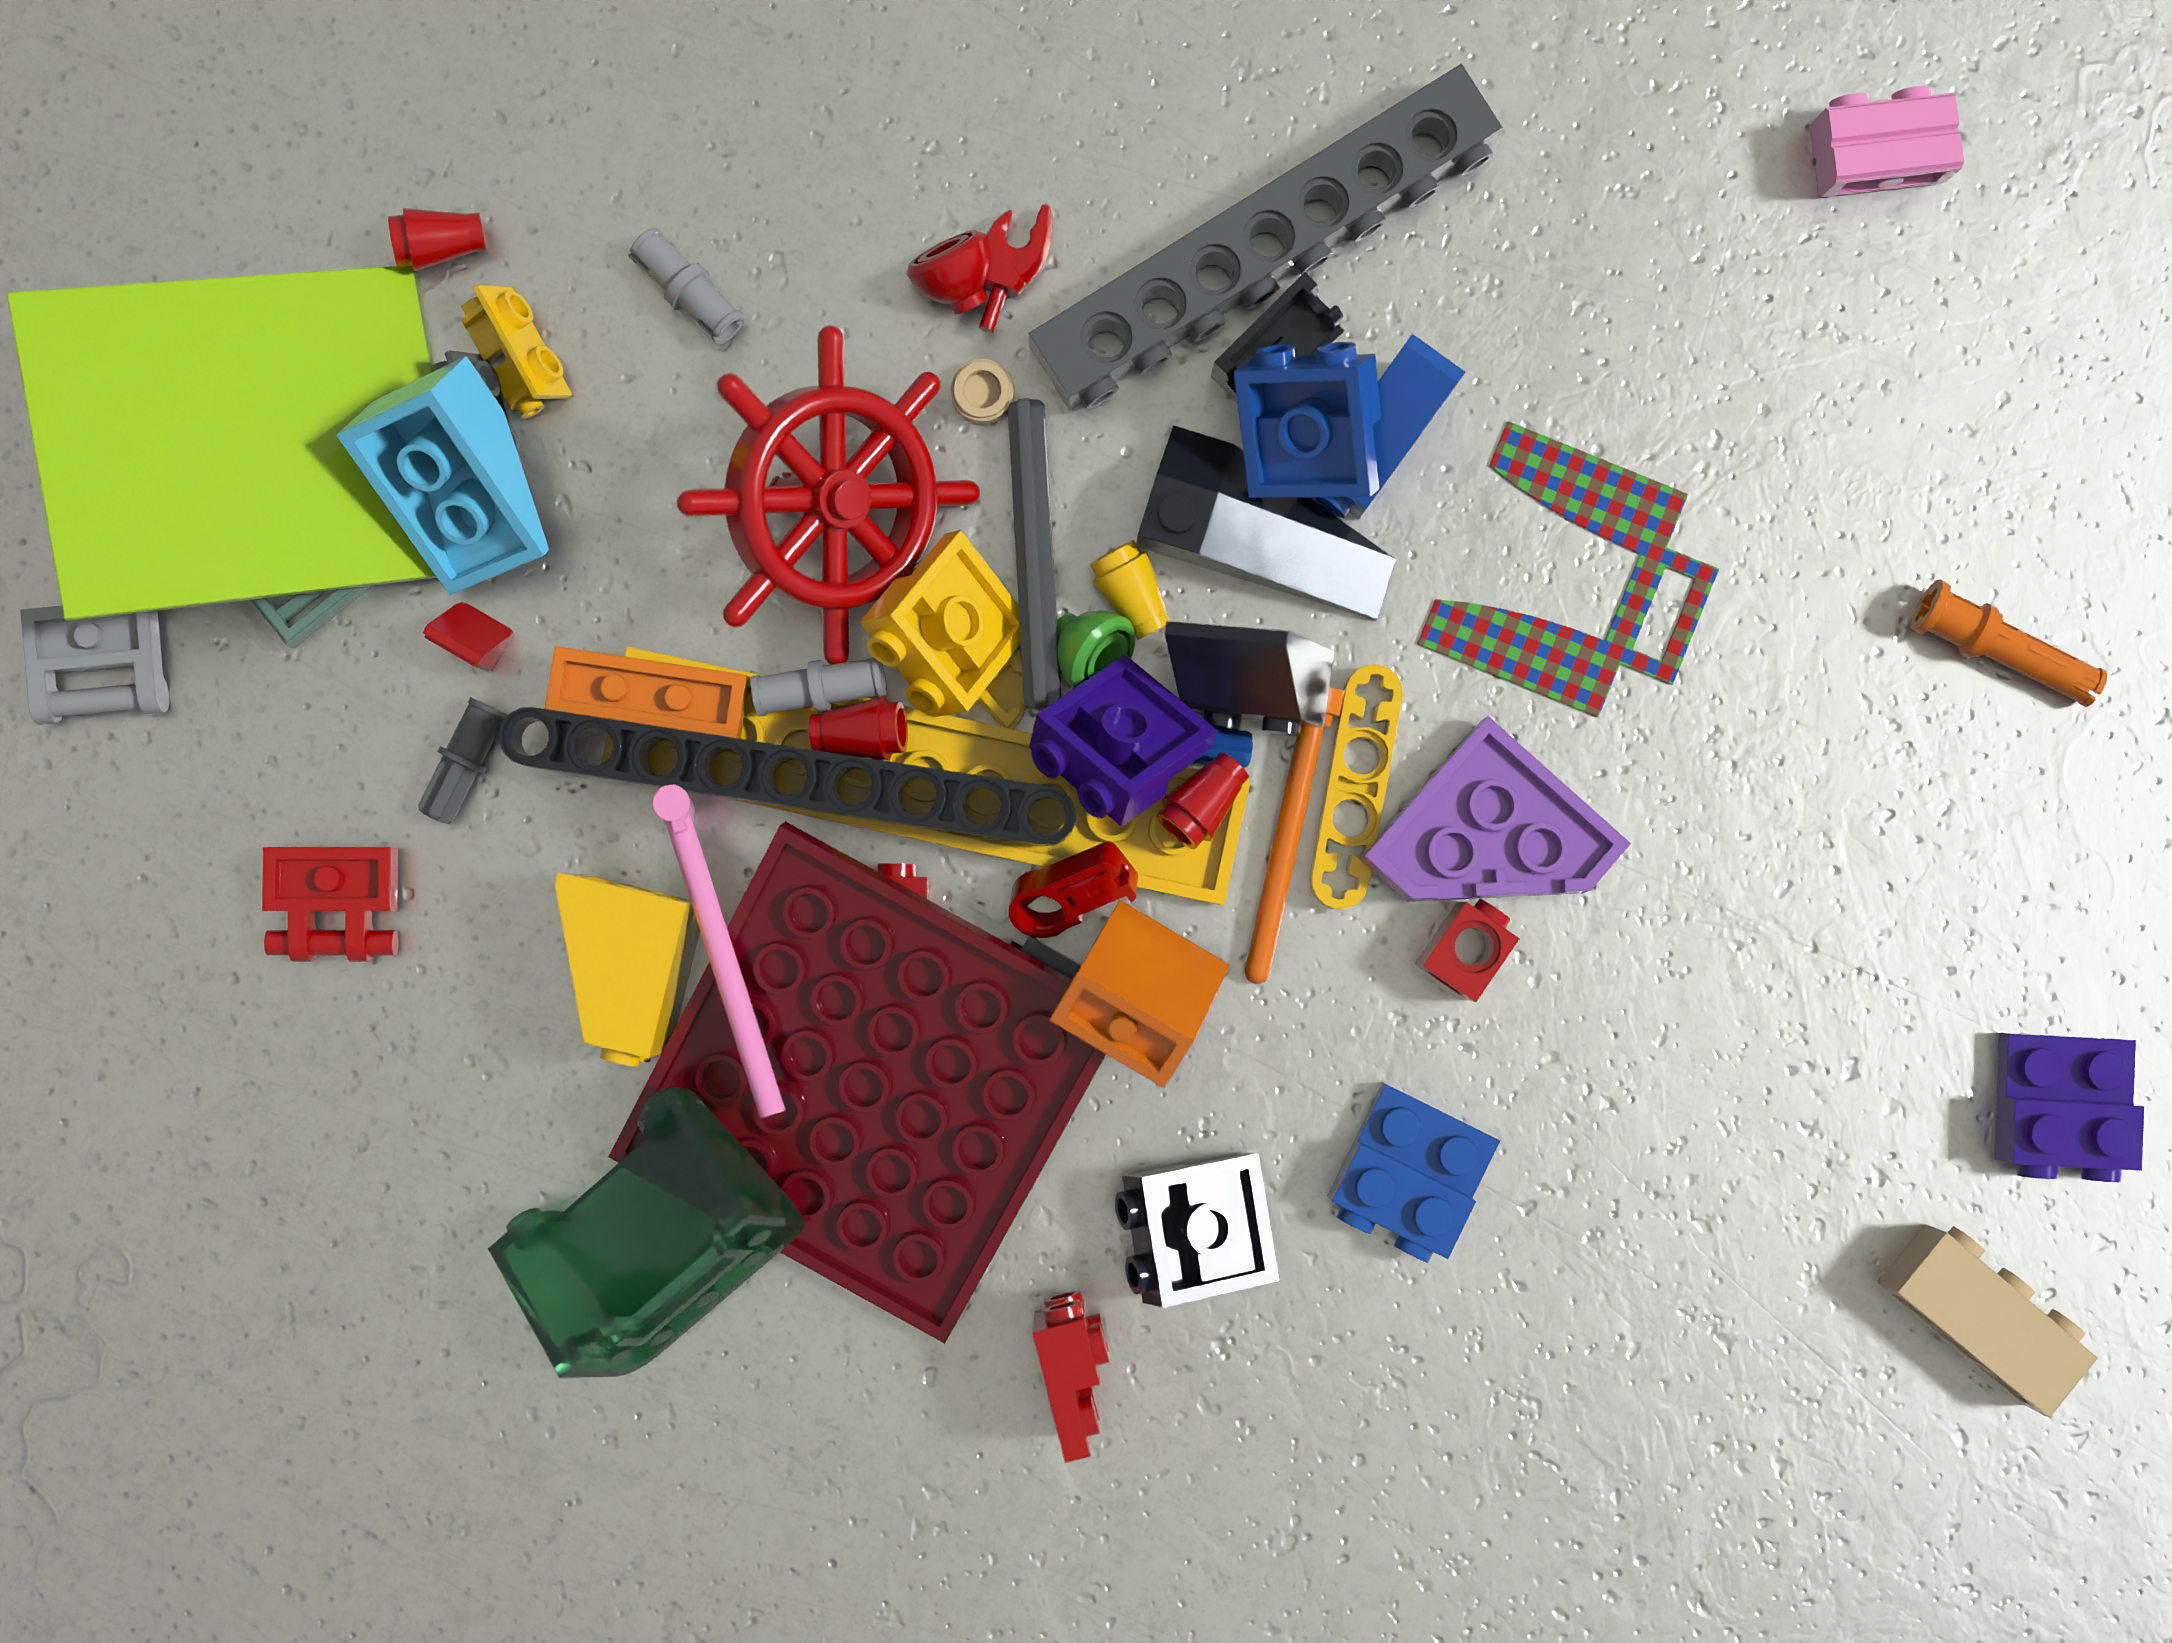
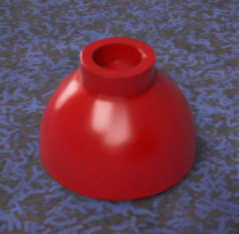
(954, 271)

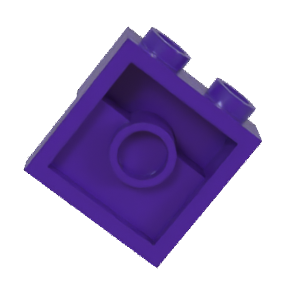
(1119, 740)
(2068, 1106)

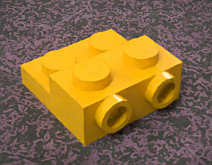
(945, 627)

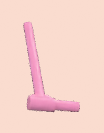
(677, 812)

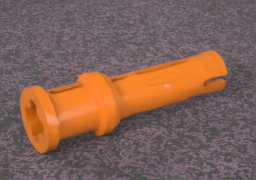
(1983, 632)

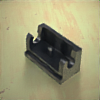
(1292, 319)

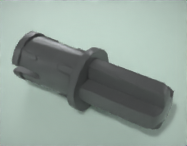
(461, 761)

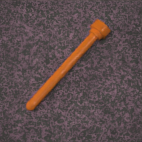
(1286, 843)

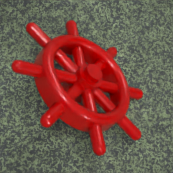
(828, 494)

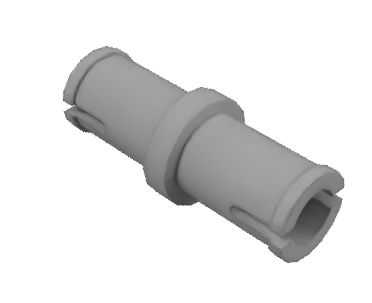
(686, 286)
(818, 686)

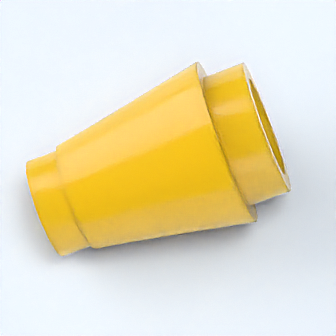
(1131, 587)

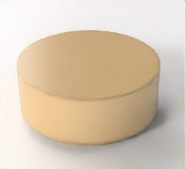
(982, 391)

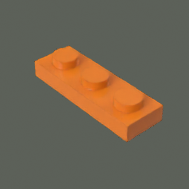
(647, 692)

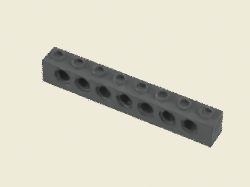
(1445, 108)

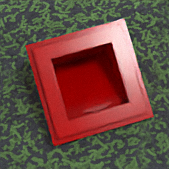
(470, 635)

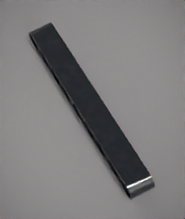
(760, 763)

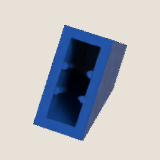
(1409, 399)

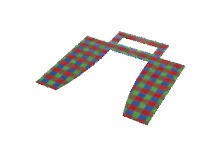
(1552, 656)

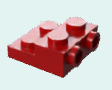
(1070, 1359)

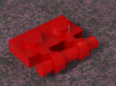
(330, 880)

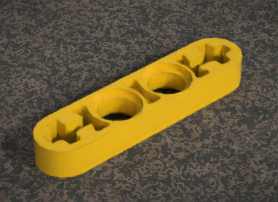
(1363, 788)

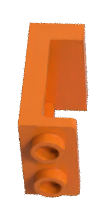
(1141, 994)

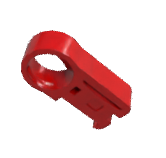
(1077, 884)

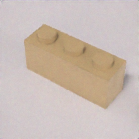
(1989, 1317)

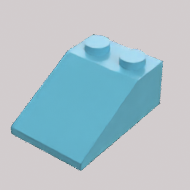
(449, 475)

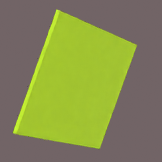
(199, 432)

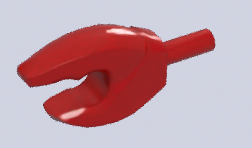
(1014, 267)

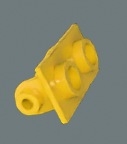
(502, 323)

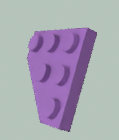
(1494, 829)

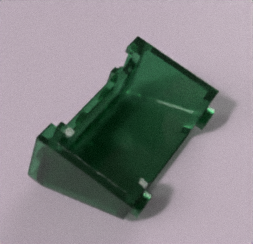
(646, 1243)

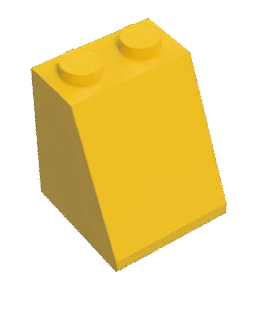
(626, 963)

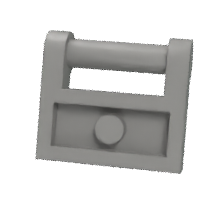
(89, 645)

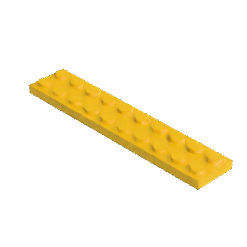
(985, 751)

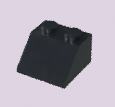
(1250, 676)

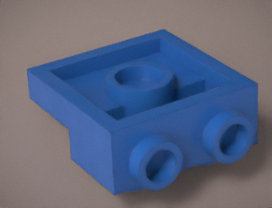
(1309, 422)
(1412, 1174)

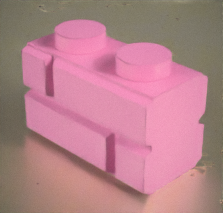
(1886, 142)

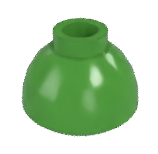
(1091, 643)

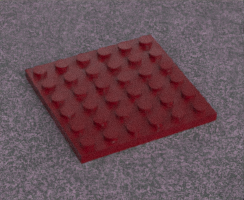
(905, 1073)

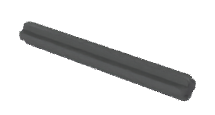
(1034, 553)

